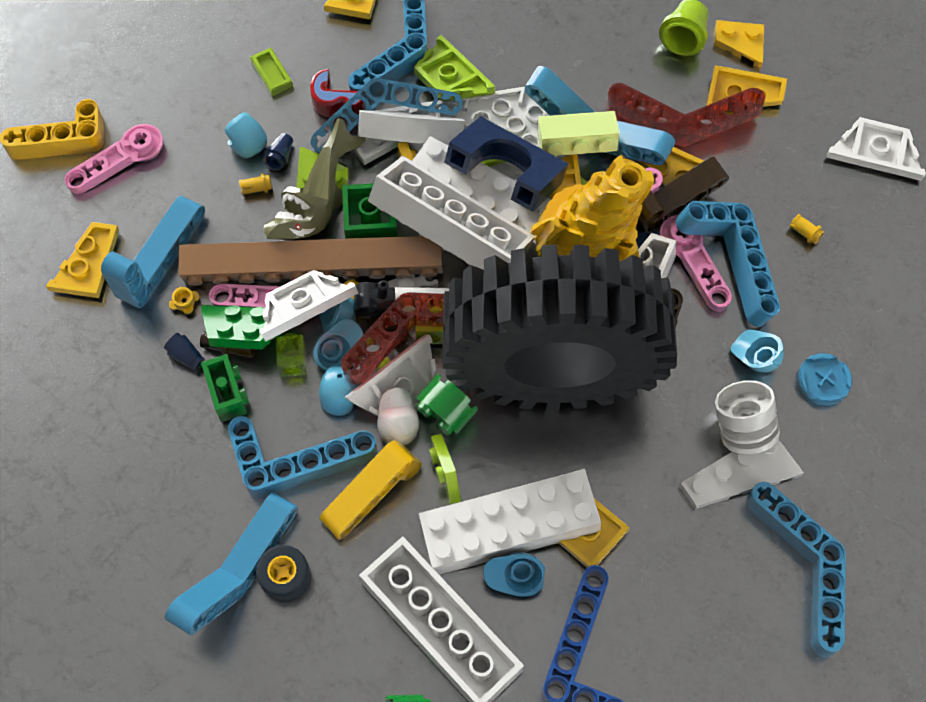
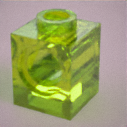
(295, 364)

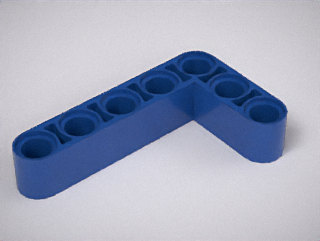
(575, 650)

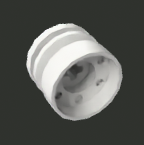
(747, 417)

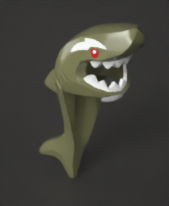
(312, 209)

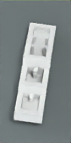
(407, 127)

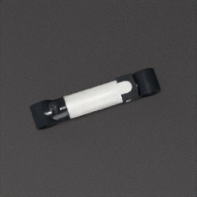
(377, 298)

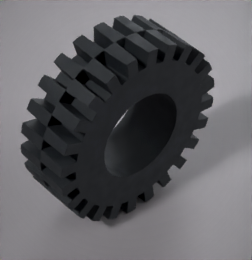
(559, 328)

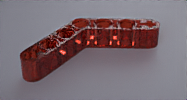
(625, 99)
(389, 340)

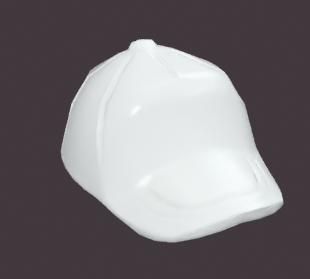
(397, 417)

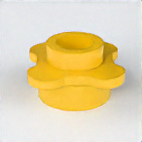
(184, 293)

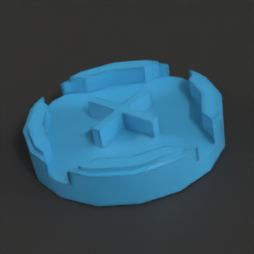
(824, 379)

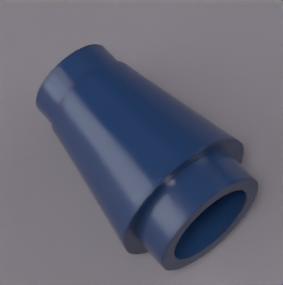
(278, 152)
(184, 351)

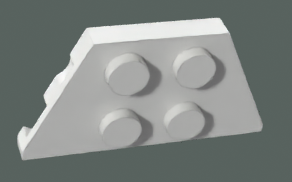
(879, 148)
(302, 300)
(408, 370)

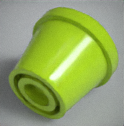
(685, 29)

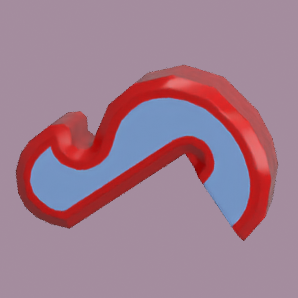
(327, 100)

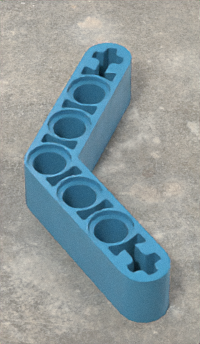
(400, 57)
(387, 97)
(634, 141)
(813, 552)
(229, 583)

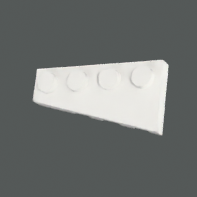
(739, 475)

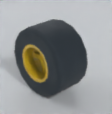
(285, 563)

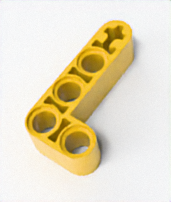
(59, 138)
(369, 487)

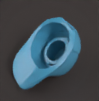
(515, 574)

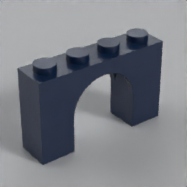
(487, 141)

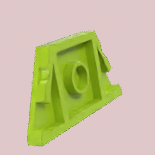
(450, 71)

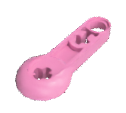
(117, 157)
(697, 262)
(257, 292)

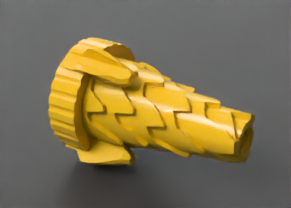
(597, 213)

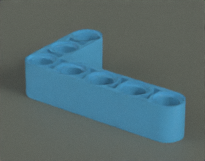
(744, 249)
(139, 278)
(295, 461)

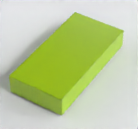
(271, 71)

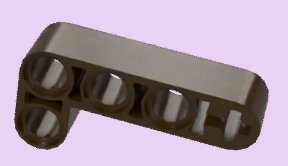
(679, 193)

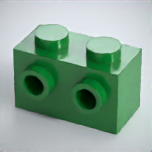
(223, 387)

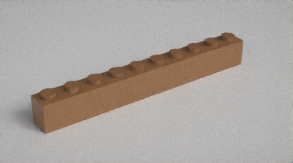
(293, 259)

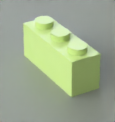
(578, 133)

